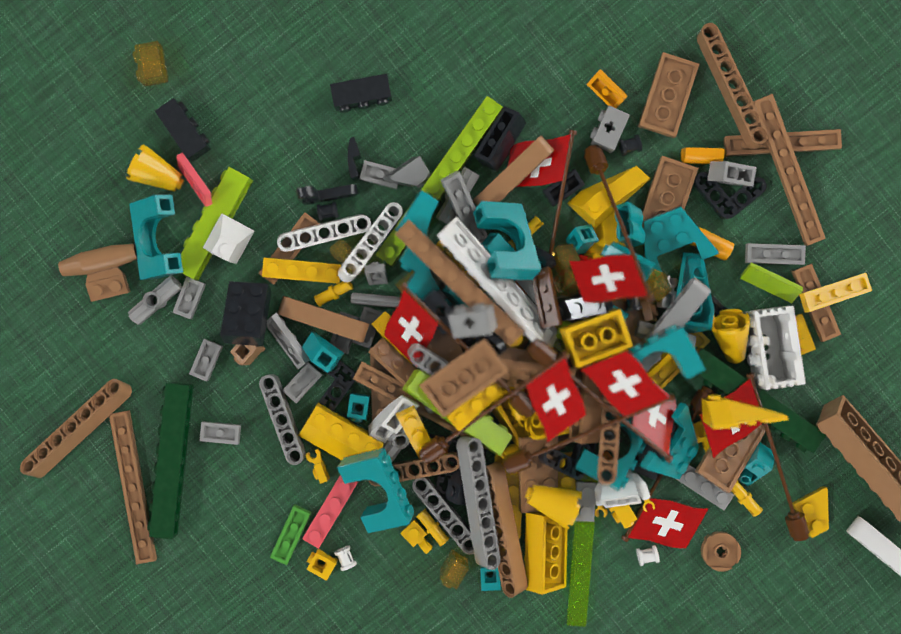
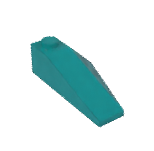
(692, 267)

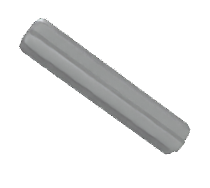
(375, 300)

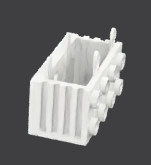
(785, 359)

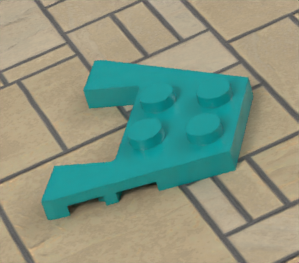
(672, 231)
(682, 447)

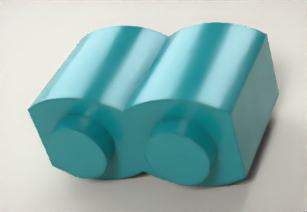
(632, 219)

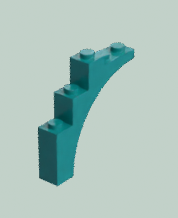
(419, 214)

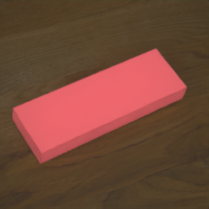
(194, 180)

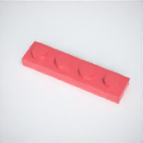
(329, 512)

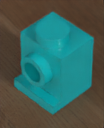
(582, 238)
(353, 413)
(490, 582)

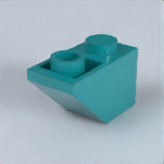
(322, 352)
(758, 465)

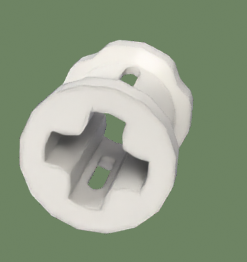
(647, 555)
(345, 558)

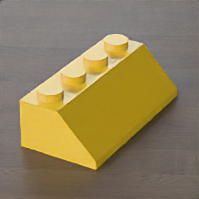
(337, 434)
(545, 553)

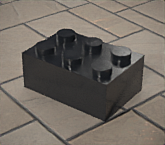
(245, 313)

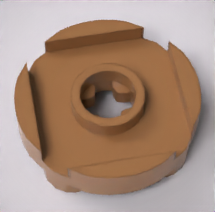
(729, 557)

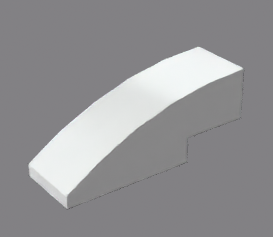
(387, 422)

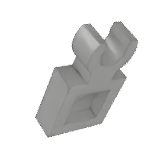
(668, 299)

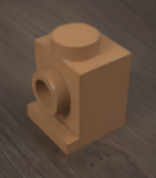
(242, 356)

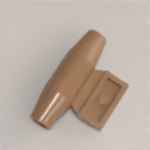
(102, 269)

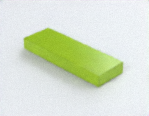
(771, 282)

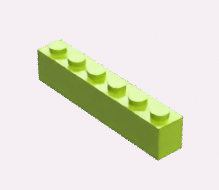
(226, 201)
(491, 435)

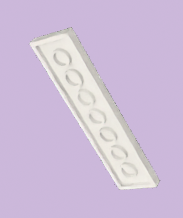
(503, 291)

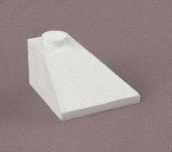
(228, 239)

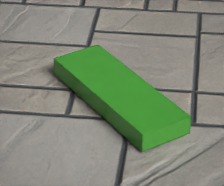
(290, 534)

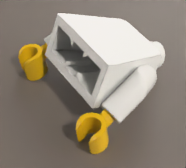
(633, 493)

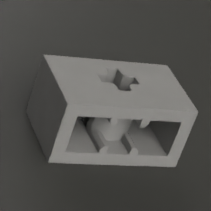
(614, 118)
(731, 173)
(472, 320)

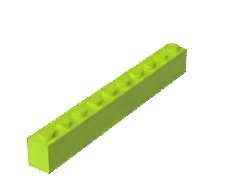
(452, 161)

